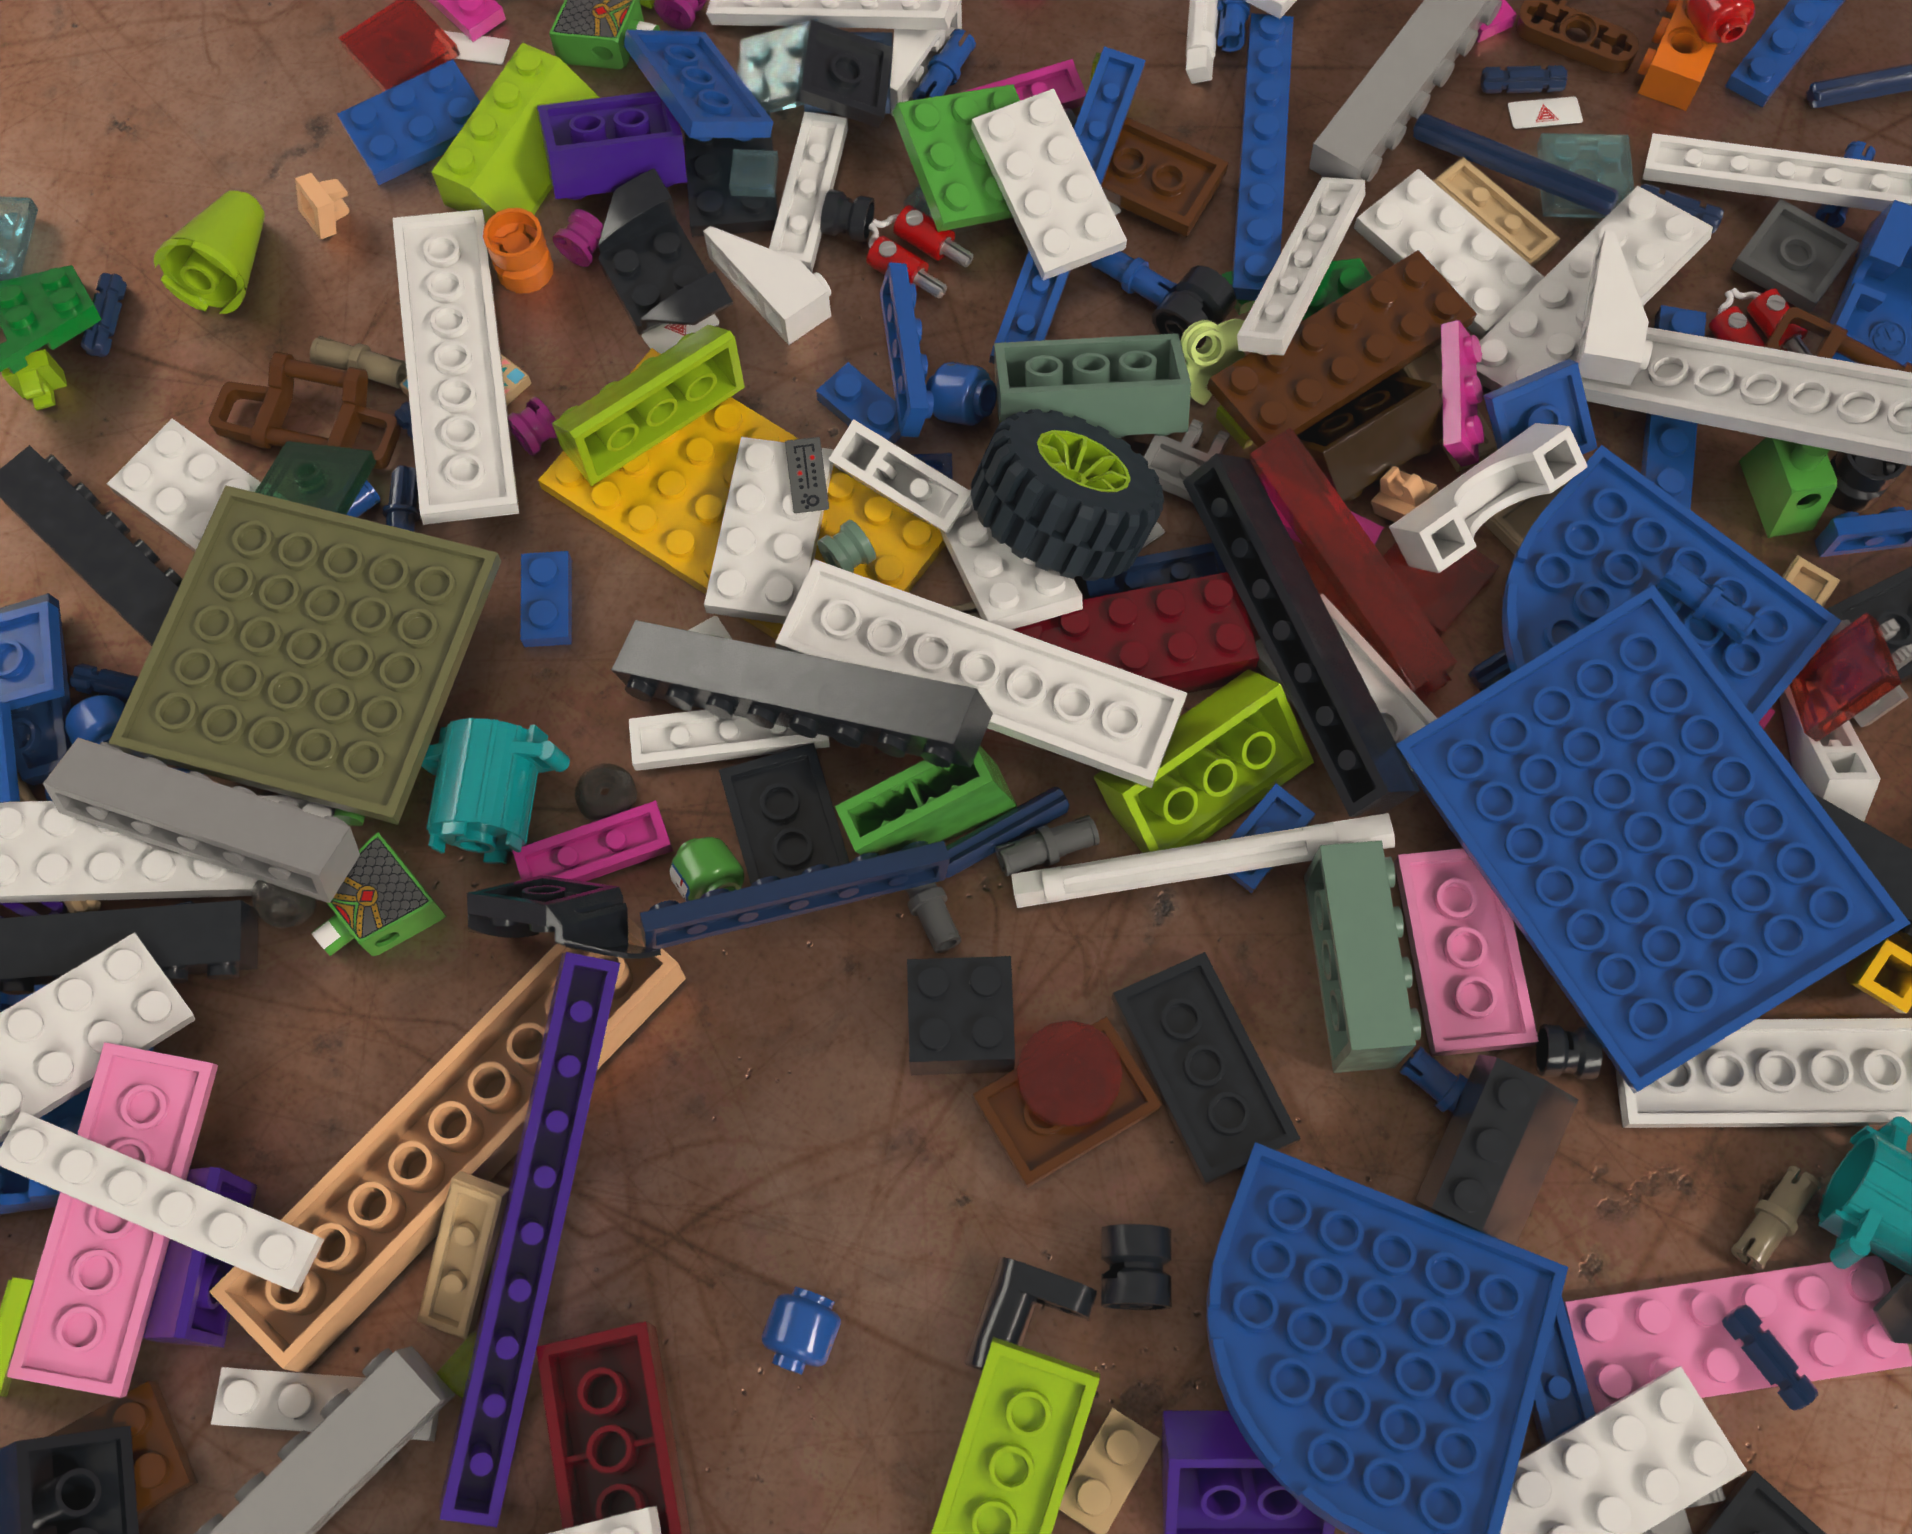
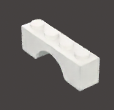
(1525, 467)

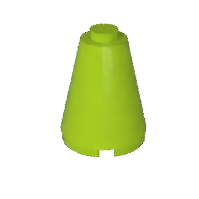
(214, 253)

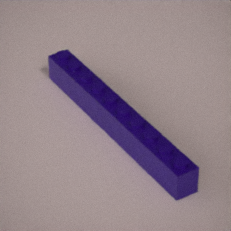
(528, 1242)

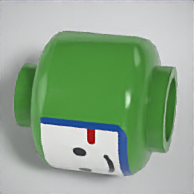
(705, 866)

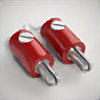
(922, 233)
(1766, 311)

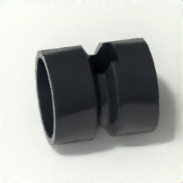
(1197, 297)
(1861, 480)
(1136, 1267)

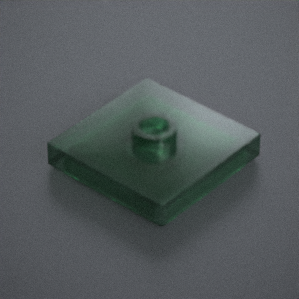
(318, 475)

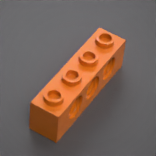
(1678, 63)

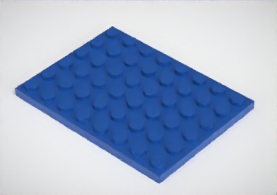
(1649, 838)

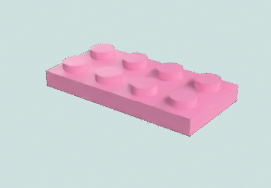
(1463, 956)

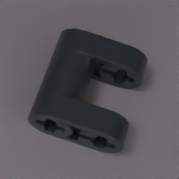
(1013, 1301)

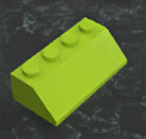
(501, 150)
(651, 403)
(1214, 767)

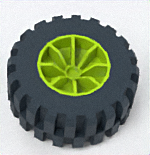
(1066, 495)

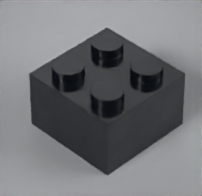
(960, 1015)

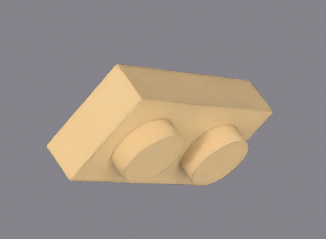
(1107, 1472)

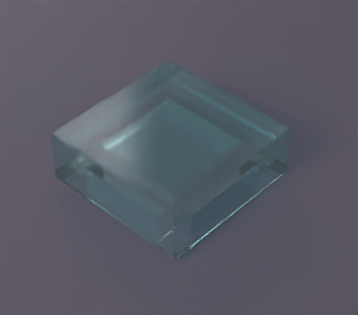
(754, 173)

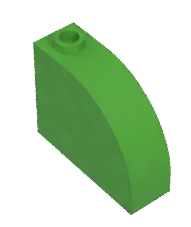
(925, 805)

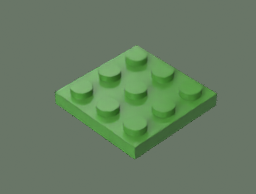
(948, 157)

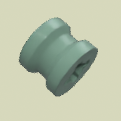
(847, 547)

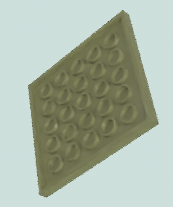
(308, 654)

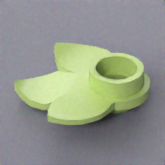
(1214, 356)

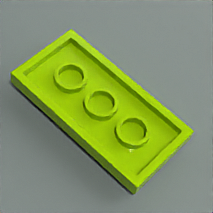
(1017, 1444)

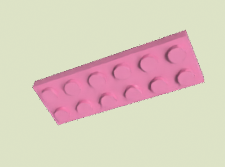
(98, 1267)
(1812, 1310)

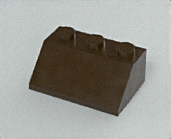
(1376, 432)

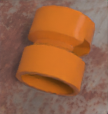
(518, 250)

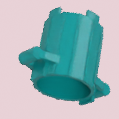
(486, 785)
(1872, 1198)

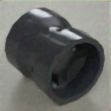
(844, 216)
(1568, 1052)

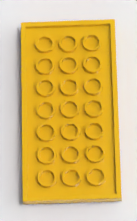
(677, 493)

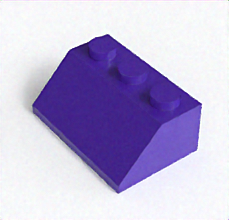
(609, 141)
(182, 1303)
(1220, 1484)

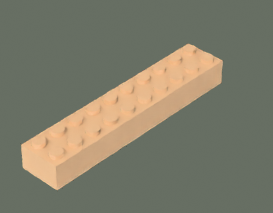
(393, 1185)

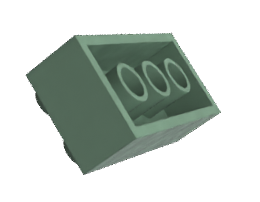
(1109, 381)
(1360, 957)

